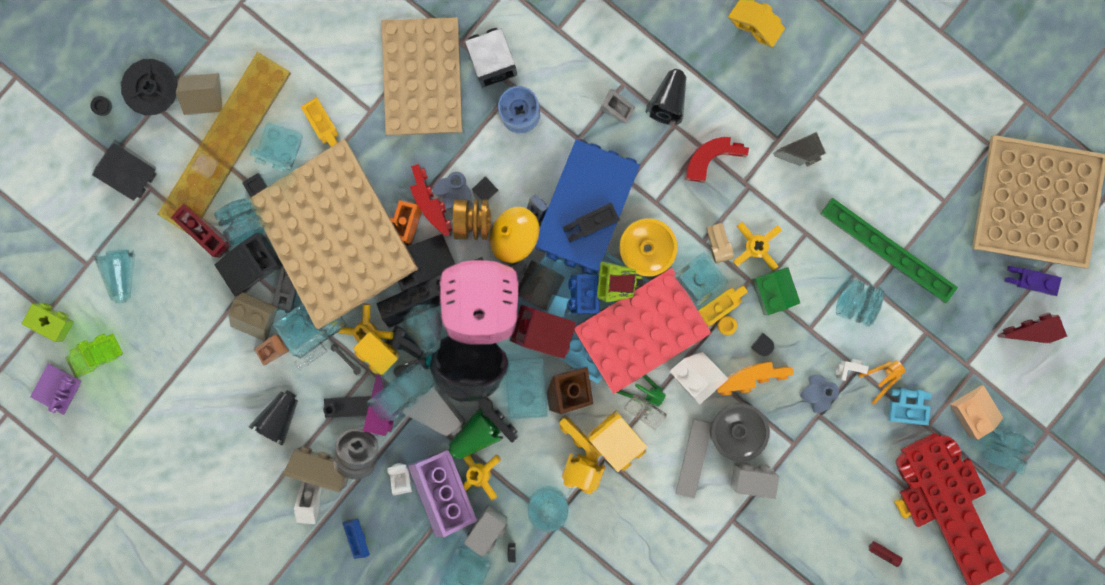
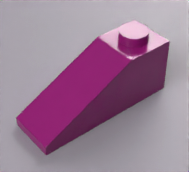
(372, 422)

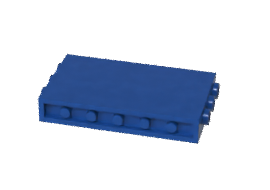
(587, 183)

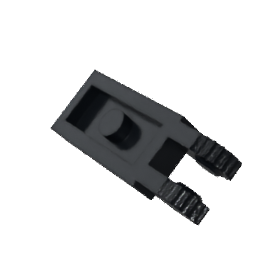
(593, 222)
(497, 418)

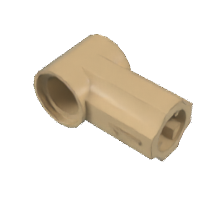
(721, 248)

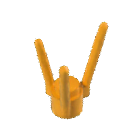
(893, 371)

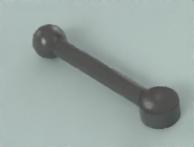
(356, 370)

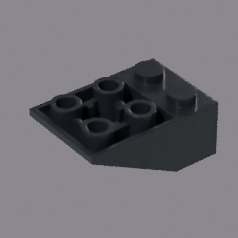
(431, 258)
(248, 263)

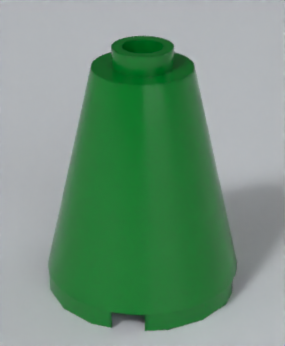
(474, 436)

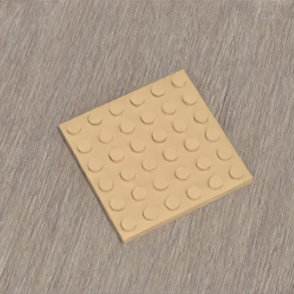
(1039, 201)

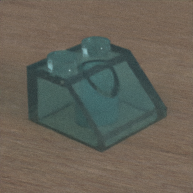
(701, 278)

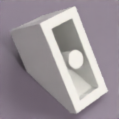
(307, 503)

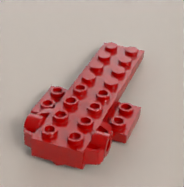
(944, 490)

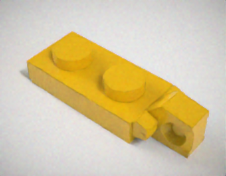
(320, 121)
(722, 305)
(580, 438)

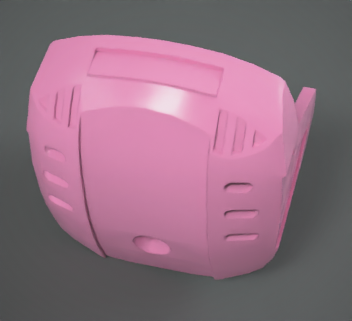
(481, 288)

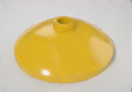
(514, 234)
(662, 244)

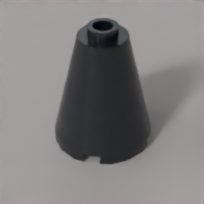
(669, 99)
(276, 417)

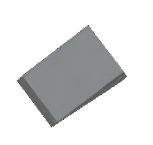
(617, 106)

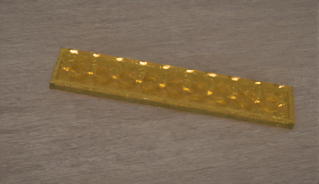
(228, 136)

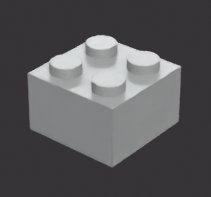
(754, 480)
(486, 530)

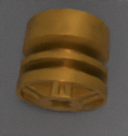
(471, 219)

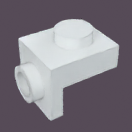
(854, 365)
(400, 479)

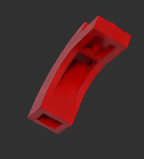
(699, 162)

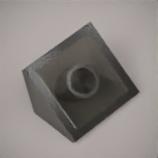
(540, 285)

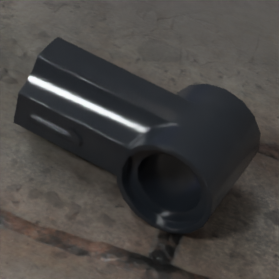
(402, 341)

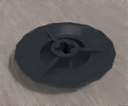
(138, 79)

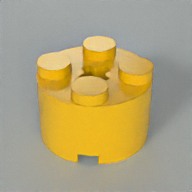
(582, 473)

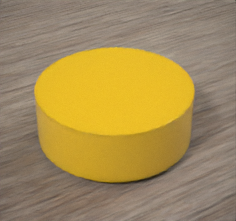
(727, 325)

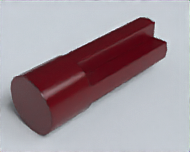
(885, 554)

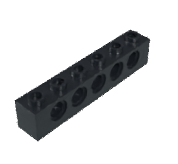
(396, 307)

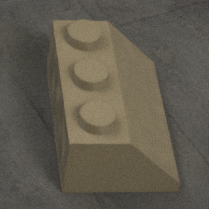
(315, 469)

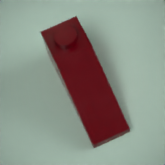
(201, 231)

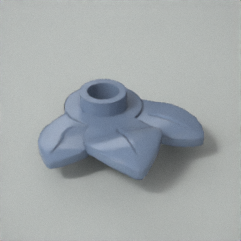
(451, 191)
(817, 393)

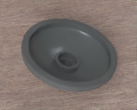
(753, 434)

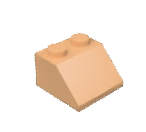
(977, 412)

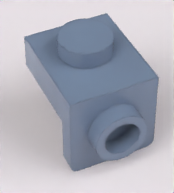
(538, 207)

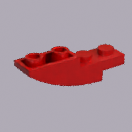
(432, 209)

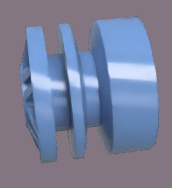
(517, 99)

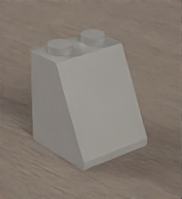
(436, 412)

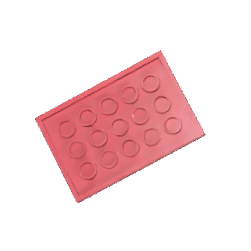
(642, 331)

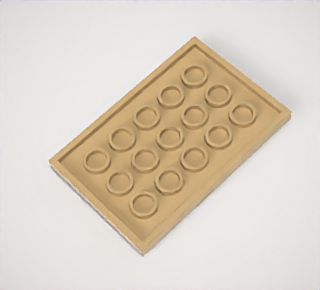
(422, 76)

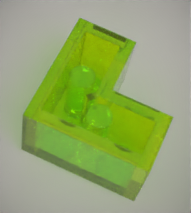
(89, 356)

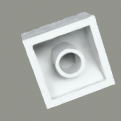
(698, 376)

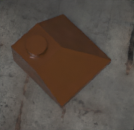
(569, 391)

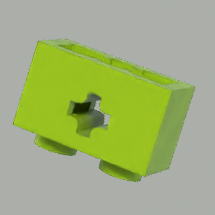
(37, 321)

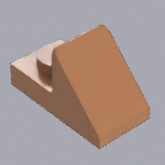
(271, 349)

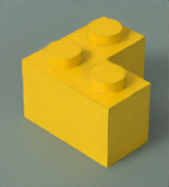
(757, 20)
(376, 352)

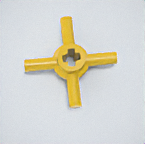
(764, 241)
(365, 326)
(479, 475)

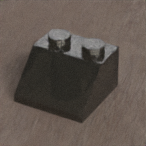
(803, 151)

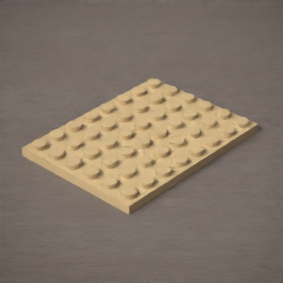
(332, 234)

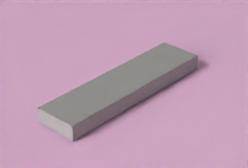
(694, 458)

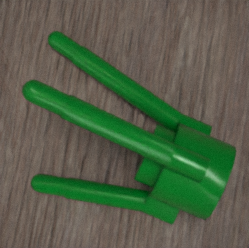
(654, 396)

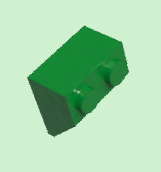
(776, 291)

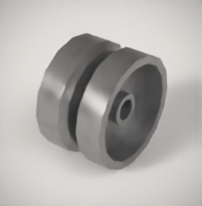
(355, 454)

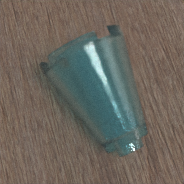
(117, 273)
(424, 327)

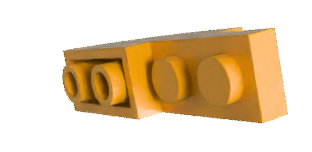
(745, 378)

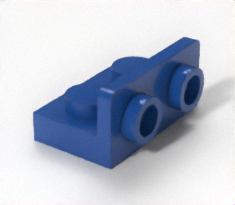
(583, 294)

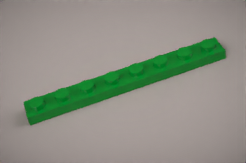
(889, 250)

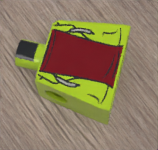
(617, 282)

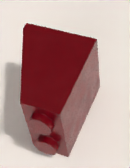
(543, 332)

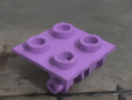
(55, 389)

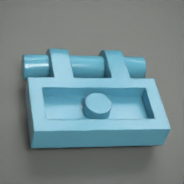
(909, 413)

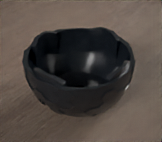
(468, 370)

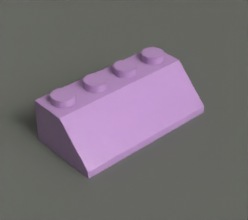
(442, 493)

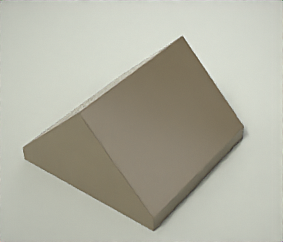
(199, 94)

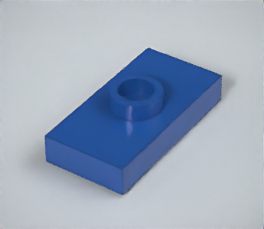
(356, 538)

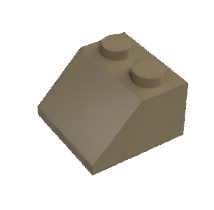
(252, 316)

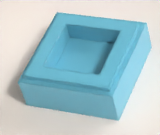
(558, 306)

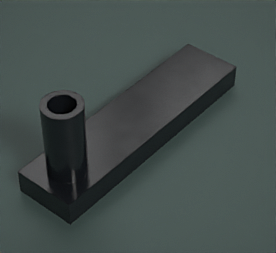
(346, 406)

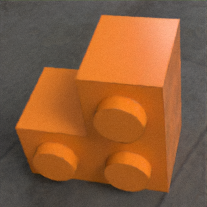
(406, 221)

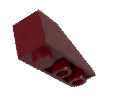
(1044, 330)

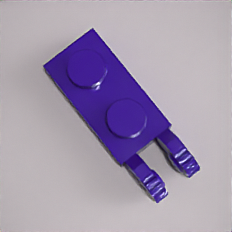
(1035, 281)

